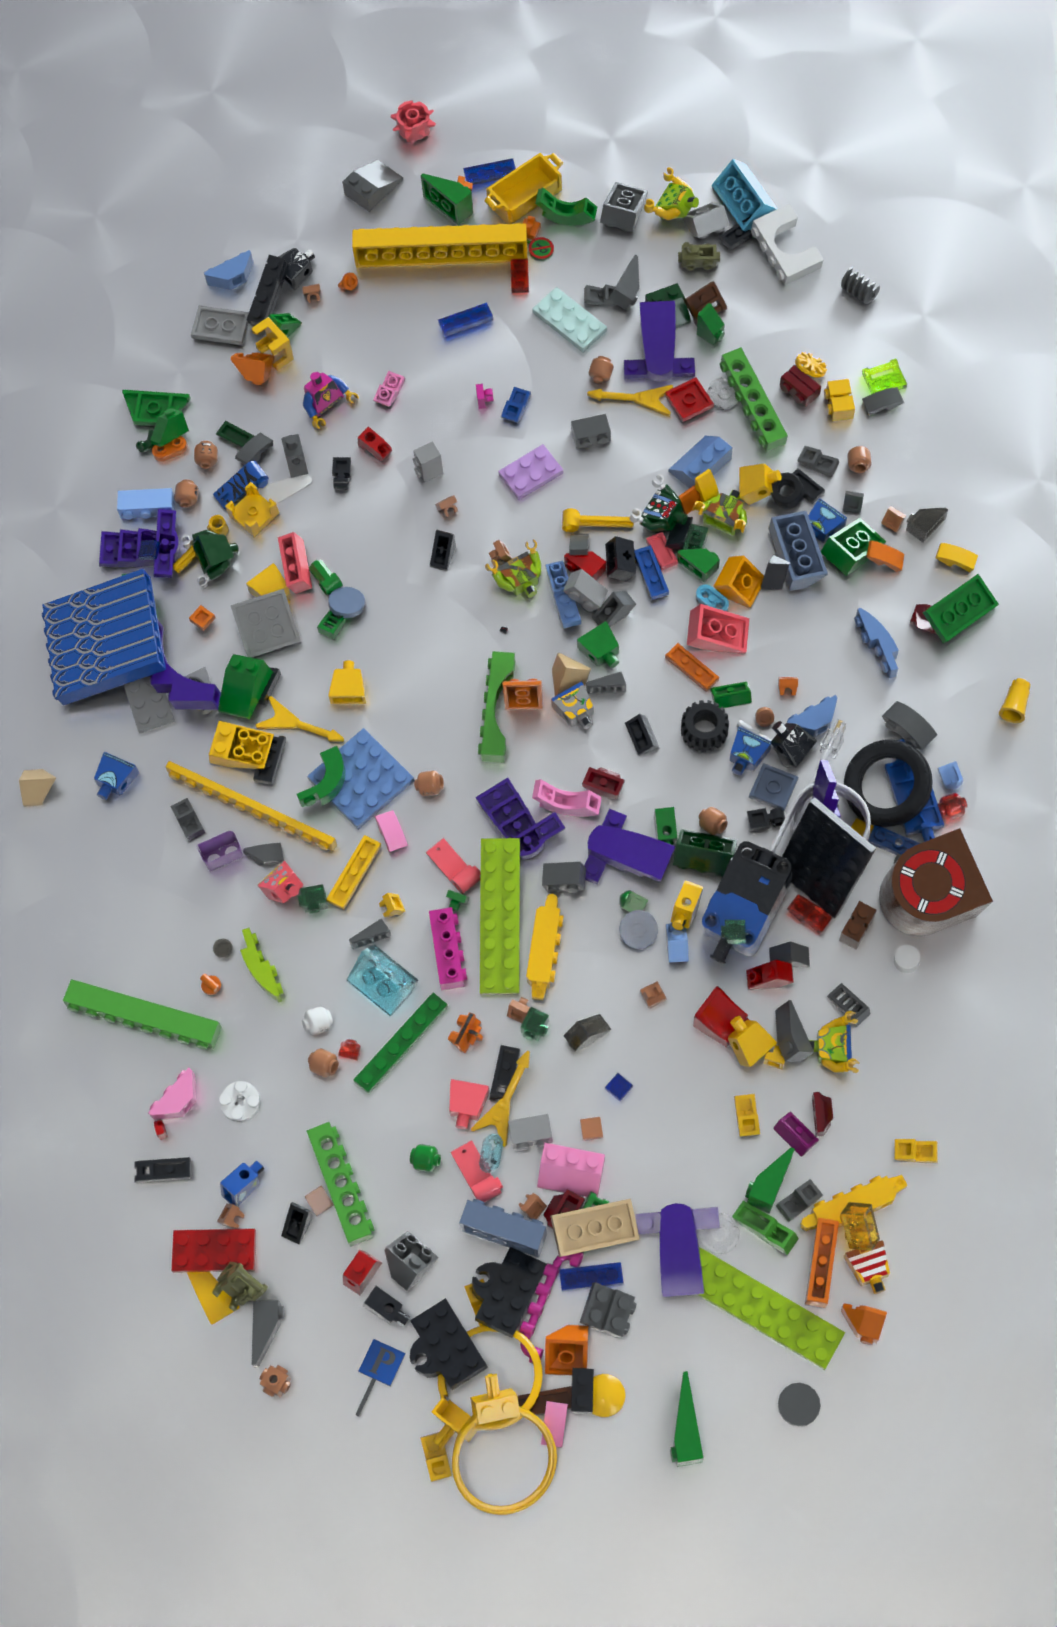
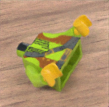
(723, 512)
(519, 573)

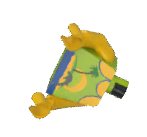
(834, 1045)

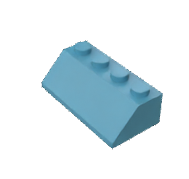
(742, 194)

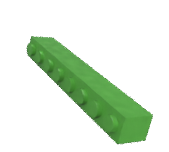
(142, 1014)

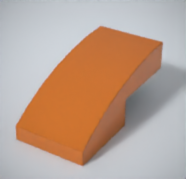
(884, 554)

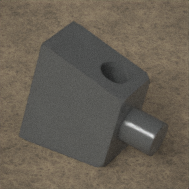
(293, 450)

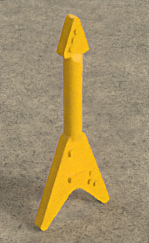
(647, 398)
(286, 720)
(500, 1112)

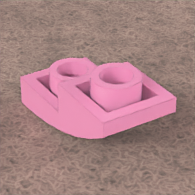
(389, 389)
(391, 831)
(555, 1421)

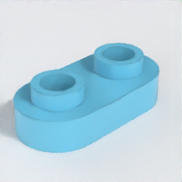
(714, 597)

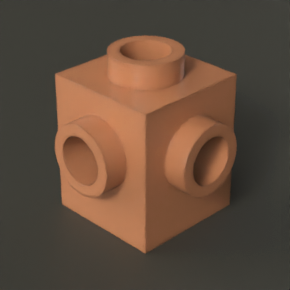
(281, 1386)

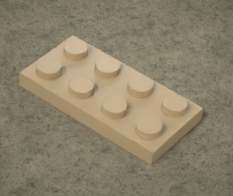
(594, 1227)

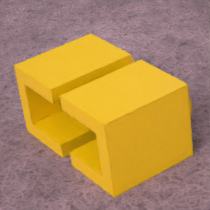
(840, 403)

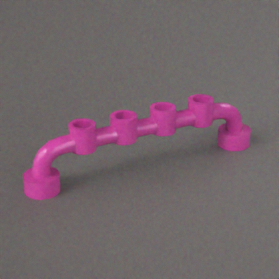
(544, 1291)

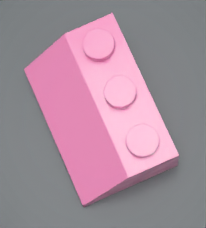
(570, 1169)

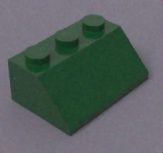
(703, 852)

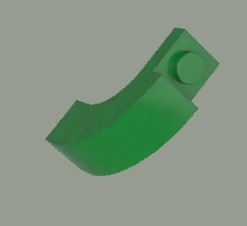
(563, 212)
(330, 784)

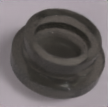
(222, 948)

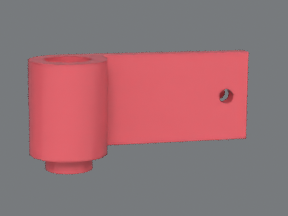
(453, 867)
(481, 1183)

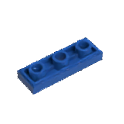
(887, 840)

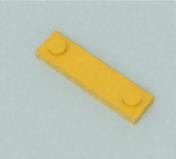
(353, 872)

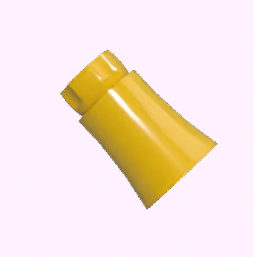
(1015, 703)

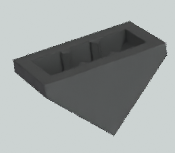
(791, 953)

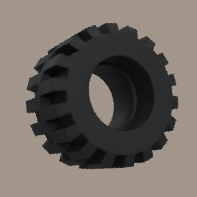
(704, 712)

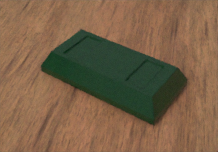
(234, 434)

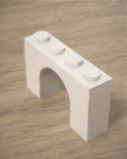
(788, 266)

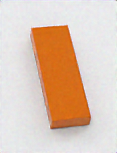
(692, 667)

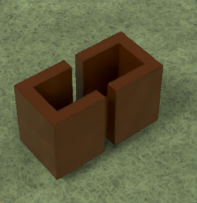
(855, 928)

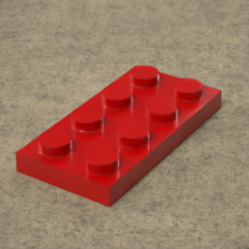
(212, 1249)

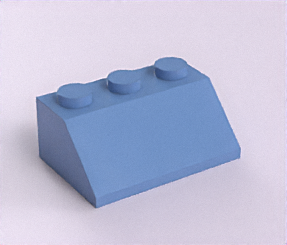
(708, 453)

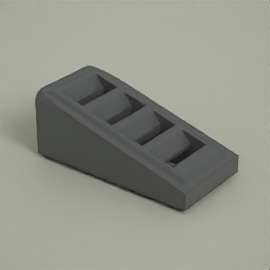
(607, 684)
(371, 934)
(862, 1009)

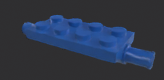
(901, 783)

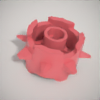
(413, 121)

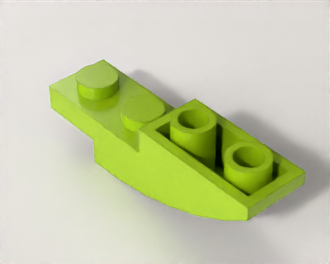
(259, 968)

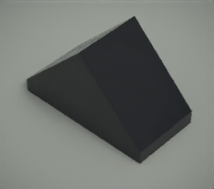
(443, 549)
(296, 1223)

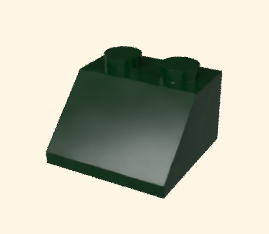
(672, 293)

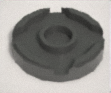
(799, 1404)

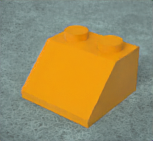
(739, 581)

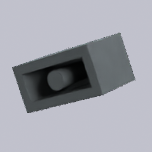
(591, 431)
(563, 877)

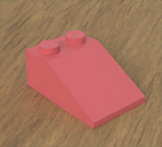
(717, 630)

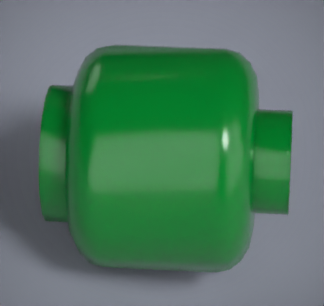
(425, 1158)

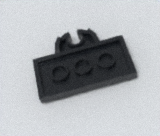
(507, 1290)
(445, 1346)

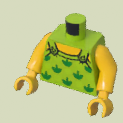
(675, 200)

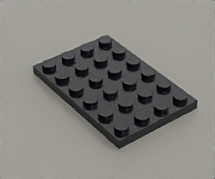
(826, 857)

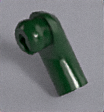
(144, 446)

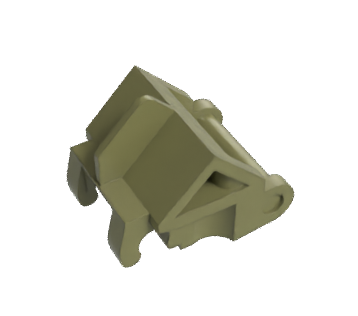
(238, 1285)

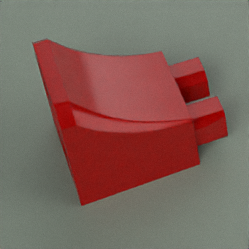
(715, 1016)

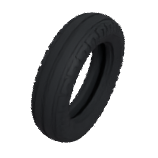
(922, 781)

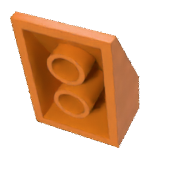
(523, 694)

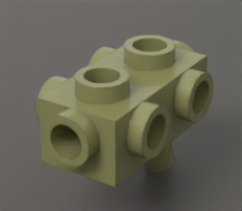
(698, 256)

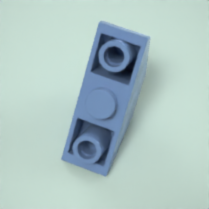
(231, 272)
(816, 718)

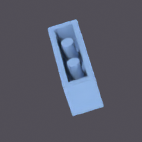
(144, 502)

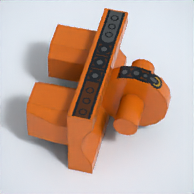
(468, 1034)

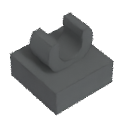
(853, 501)

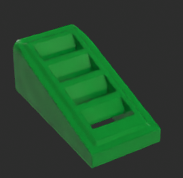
(331, 633)

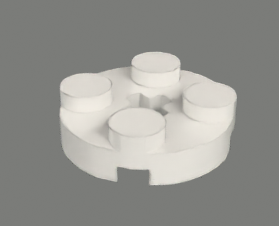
(238, 1090)

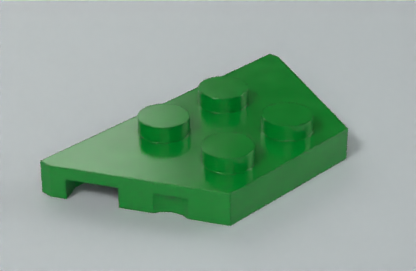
(148, 405)

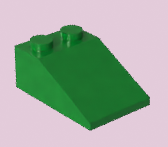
(448, 197)
(849, 546)
(243, 685)
(767, 1184)

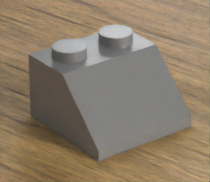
(706, 220)

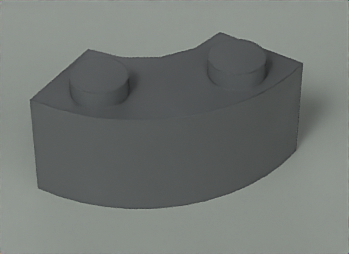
(909, 725)

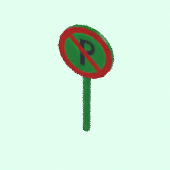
(540, 248)

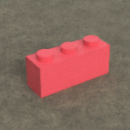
(294, 562)

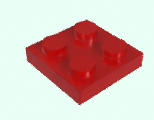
(689, 399)

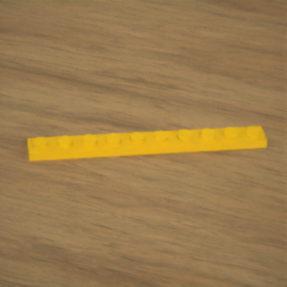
(255, 808)

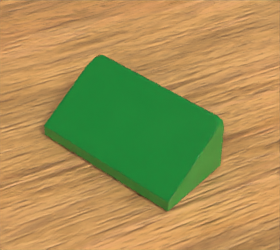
(731, 694)

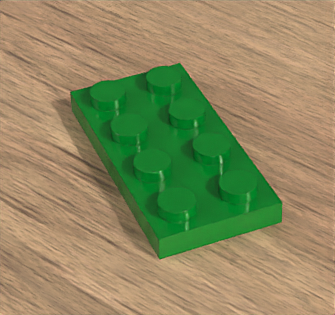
(960, 608)

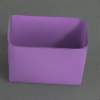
(212, 847)

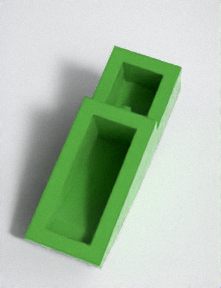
(765, 1227)

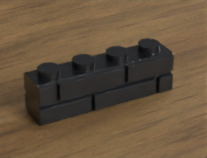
(268, 289)

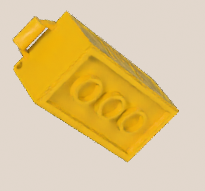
(517, 191)

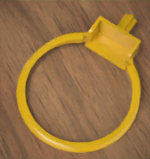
(493, 1407)
(455, 1417)

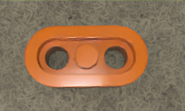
(170, 449)

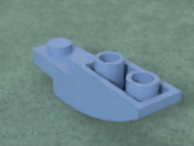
(564, 604)
(877, 636)

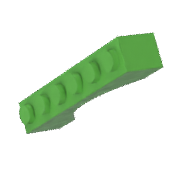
(494, 743)

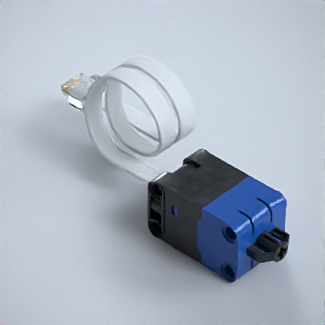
(757, 877)

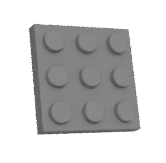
(265, 623)

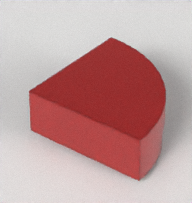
(160, 1129)

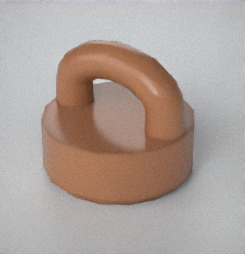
(764, 716)

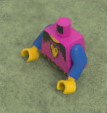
(322, 394)

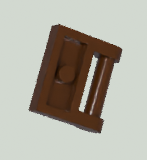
(702, 297)

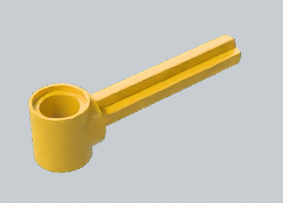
(572, 520)
(190, 554)

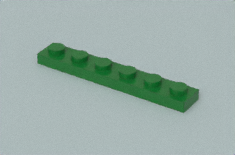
(400, 1043)

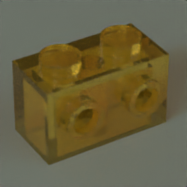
(860, 1226)

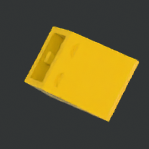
(239, 746)

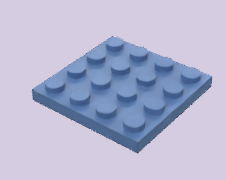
(370, 778)

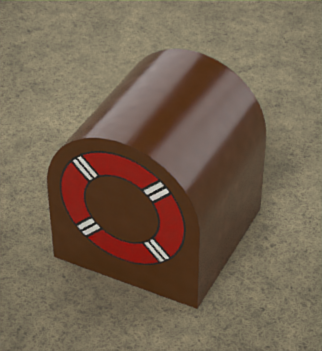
(934, 886)

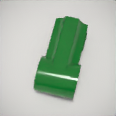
(327, 580)

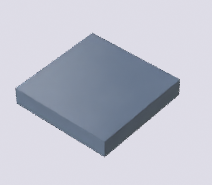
(773, 787)

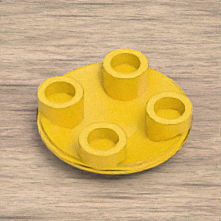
(607, 1395)

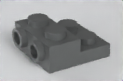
(608, 1310)

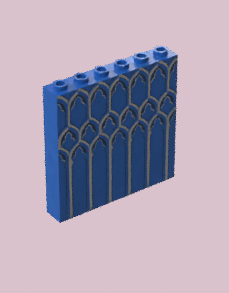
(103, 637)

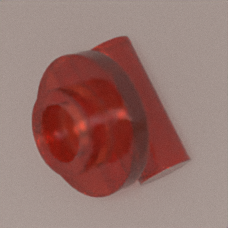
(350, 1049)

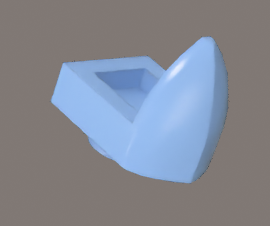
(951, 776)

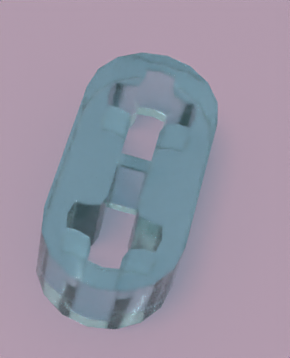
(495, 1153)

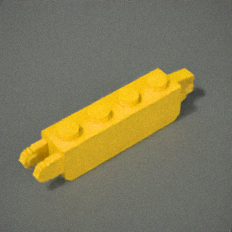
(543, 947)
(878, 1192)

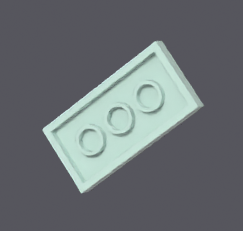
(569, 319)

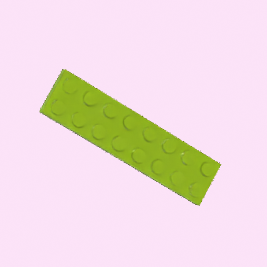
(500, 916)
(768, 1311)

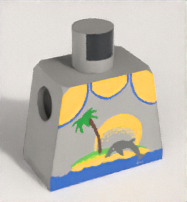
(574, 706)

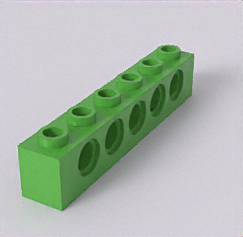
(737, 360)
(354, 1233)

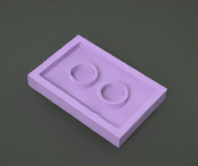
(530, 472)

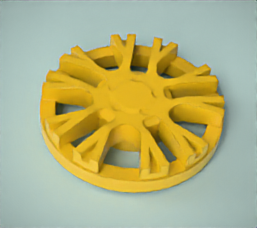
(810, 365)

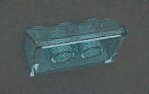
(382, 979)

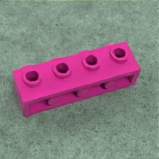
(446, 948)

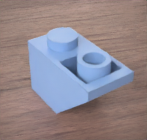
(677, 944)

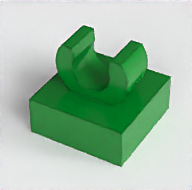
(456, 900)

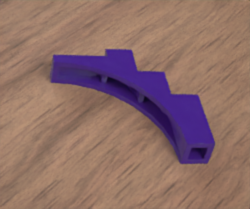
(184, 692)

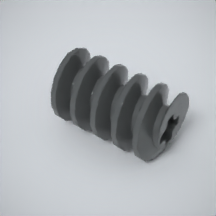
(859, 287)

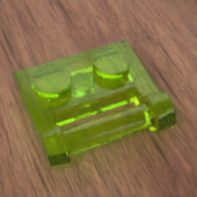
(885, 381)

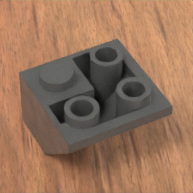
(408, 1260)

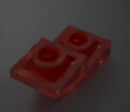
(519, 276)
(809, 912)

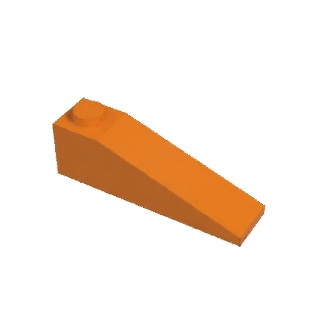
(822, 1263)

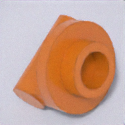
(348, 281)
(210, 984)

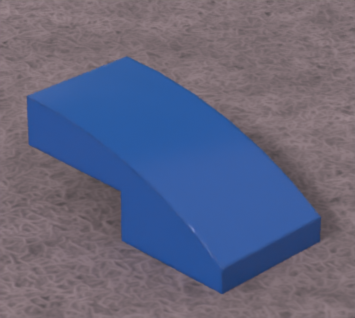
(516, 405)

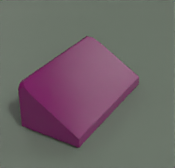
(795, 1133)

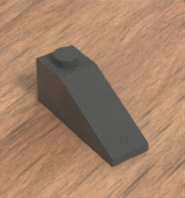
(628, 286)
(791, 1034)
(266, 1322)

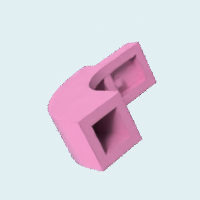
(565, 802)

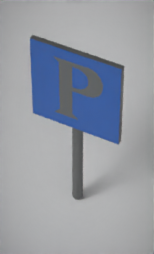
(381, 1365)

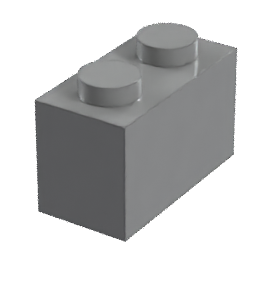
(427, 462)
(585, 590)
(530, 1132)

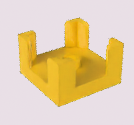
(275, 341)
(253, 511)

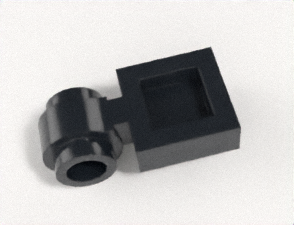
(341, 468)
(760, 820)

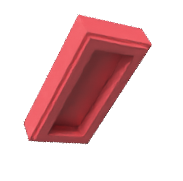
(664, 555)

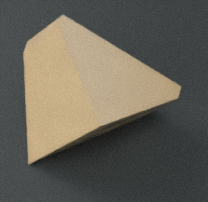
(568, 673)
(35, 786)

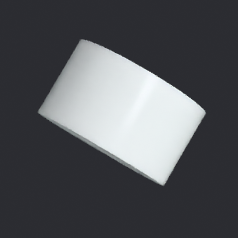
(907, 958)

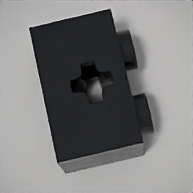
(620, 558)

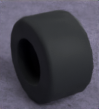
(793, 499)

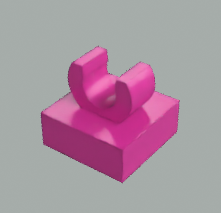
(483, 395)

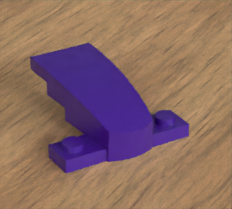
(658, 346)
(123, 548)
(825, 787)
(514, 819)
(625, 850)
(679, 1245)

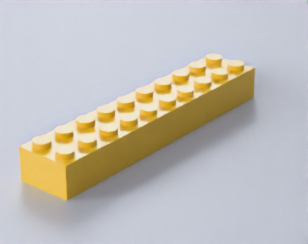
(439, 245)

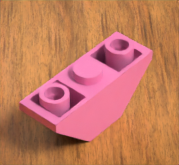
(176, 1098)

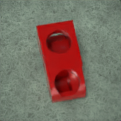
(374, 444)

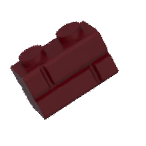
(800, 386)

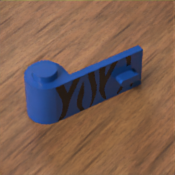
(235, 486)

